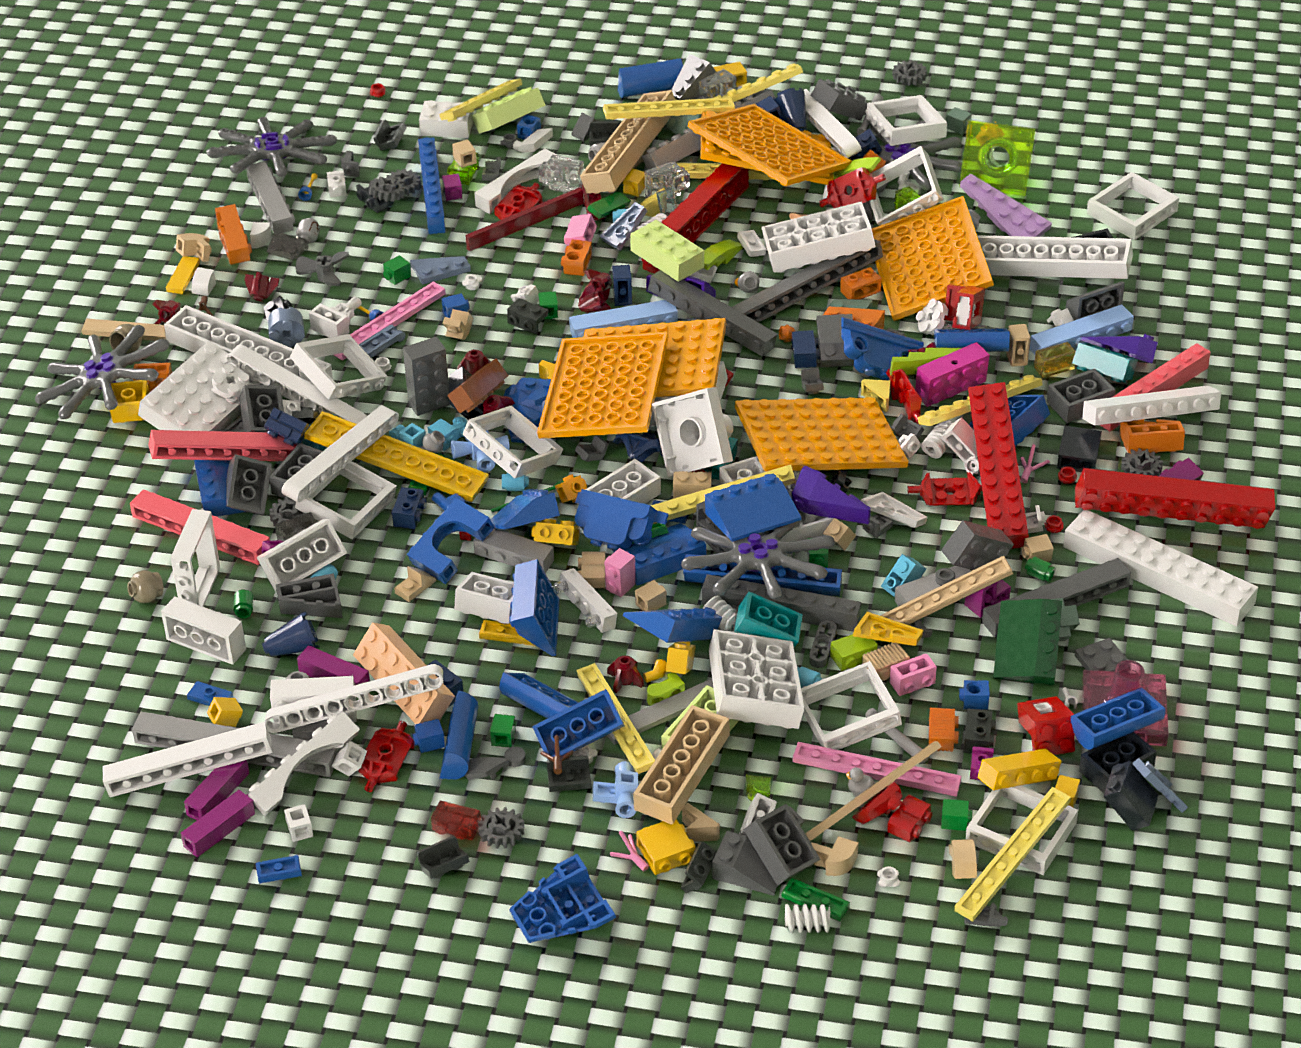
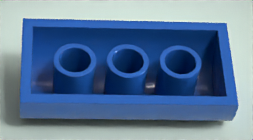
(648, 77)
(989, 339)
(534, 694)
(1116, 718)
(579, 724)
(459, 737)

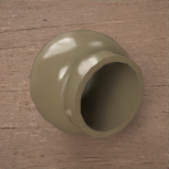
(119, 335)
(145, 586)

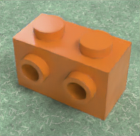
(860, 284)

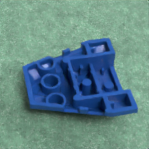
(528, 400)
(561, 904)

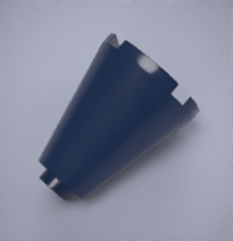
(793, 107)
(291, 637)

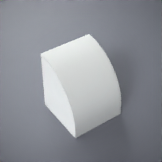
(260, 234)
(203, 281)

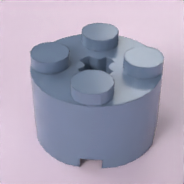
(286, 326)

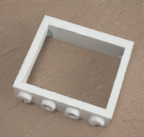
(933, 128)
(898, 168)
(1133, 229)
(305, 352)
(524, 429)
(385, 495)
(199, 537)
(858, 730)
(994, 842)

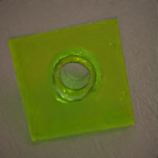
(978, 157)

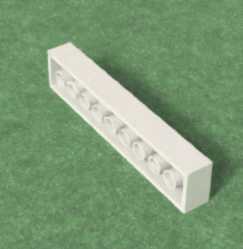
(1057, 256)
(195, 328)
(1162, 567)

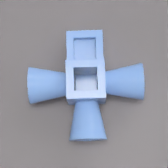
(484, 463)
(619, 792)

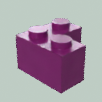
(987, 596)

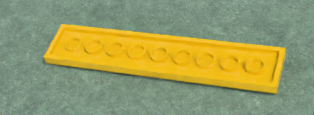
(404, 459)

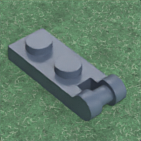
(382, 340)

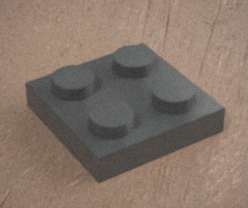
(1100, 656)

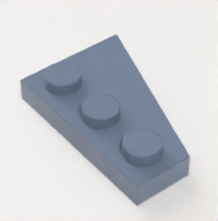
(621, 229)
(439, 268)
(1160, 782)

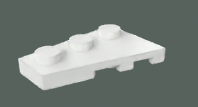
(894, 509)

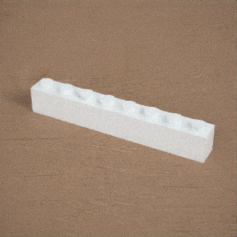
(1151, 405)
(187, 759)

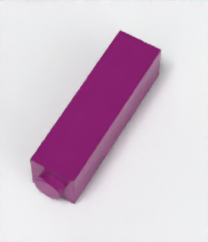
(321, 664)
(215, 789)
(218, 823)

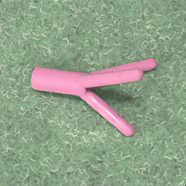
(1028, 468)
(634, 856)

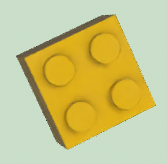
(128, 398)

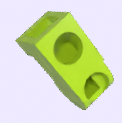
(660, 691)

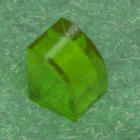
(756, 785)

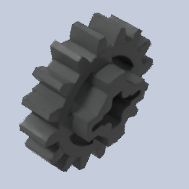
(909, 73)
(411, 180)
(386, 189)
(1142, 463)
(284, 511)
(501, 827)

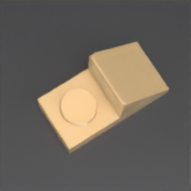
(415, 583)
(699, 825)

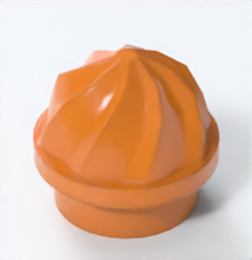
(785, 333)

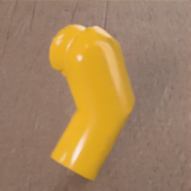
(657, 672)

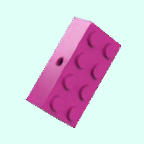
(952, 374)

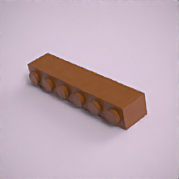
(478, 386)

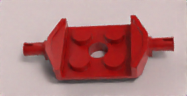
(863, 186)
(518, 200)
(904, 391)
(935, 490)
(383, 767)

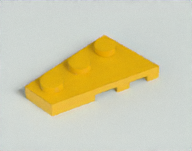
(888, 630)

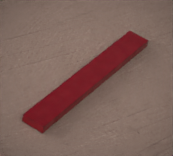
(524, 219)

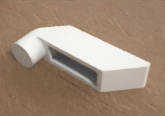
(534, 141)

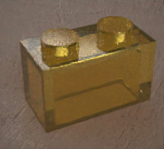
(1054, 359)

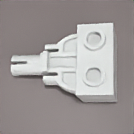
(333, 320)

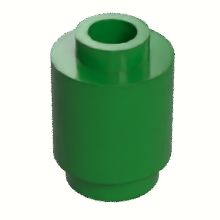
(1040, 569)
(243, 603)

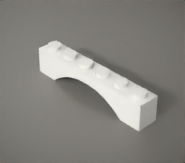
(494, 192)
(334, 735)

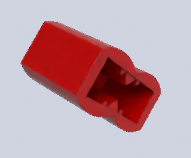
(909, 818)

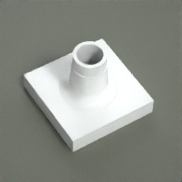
(693, 431)

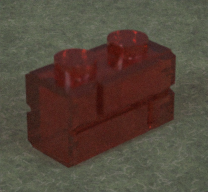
(455, 820)

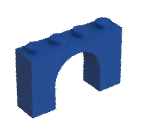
(455, 518)

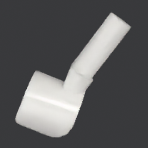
(1069, 699)

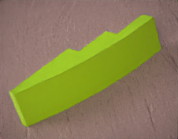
(869, 163)
(721, 253)
(916, 359)

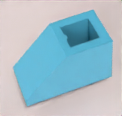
(904, 571)

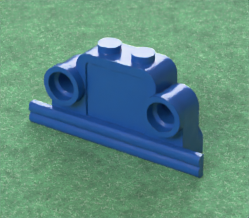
(874, 347)
(615, 520)

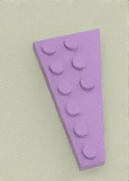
(1004, 211)

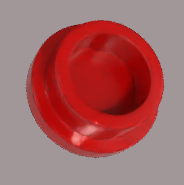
(377, 90)
(1067, 475)
(1054, 524)

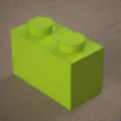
(850, 650)

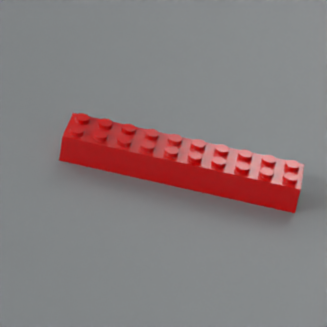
(706, 204)
(998, 461)
(1174, 498)

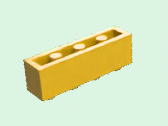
(1019, 769)

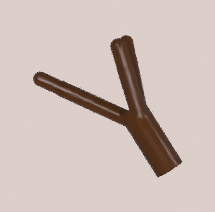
(203, 305)
(557, 759)

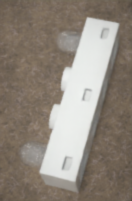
(584, 596)

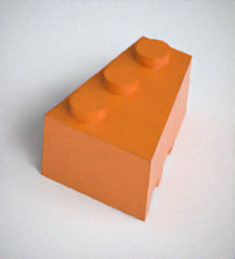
(232, 234)
(867, 316)
(1154, 436)

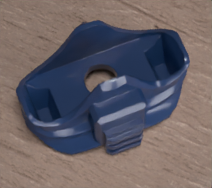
(639, 445)

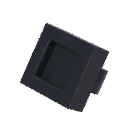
(841, 480)

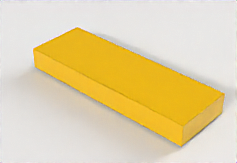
(182, 275)
(501, 632)

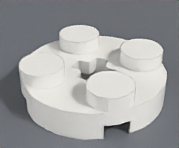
(932, 317)
(229, 373)

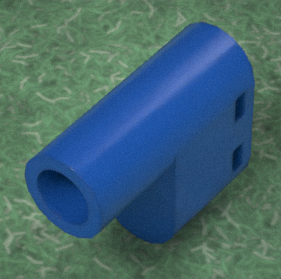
(443, 502)

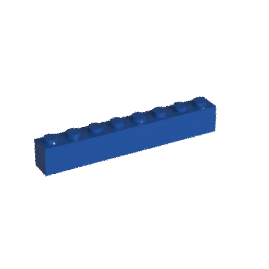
(431, 186)
(785, 577)

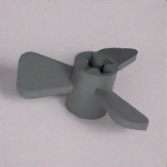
(323, 266)

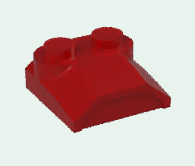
(883, 802)

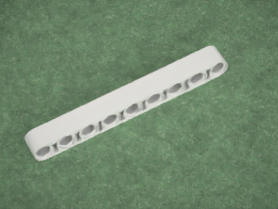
(830, 127)
(291, 385)
(340, 454)
(361, 691)

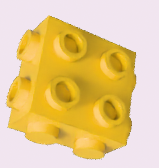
(552, 532)
(665, 846)

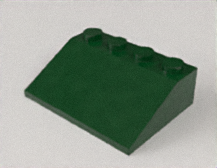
(1028, 640)

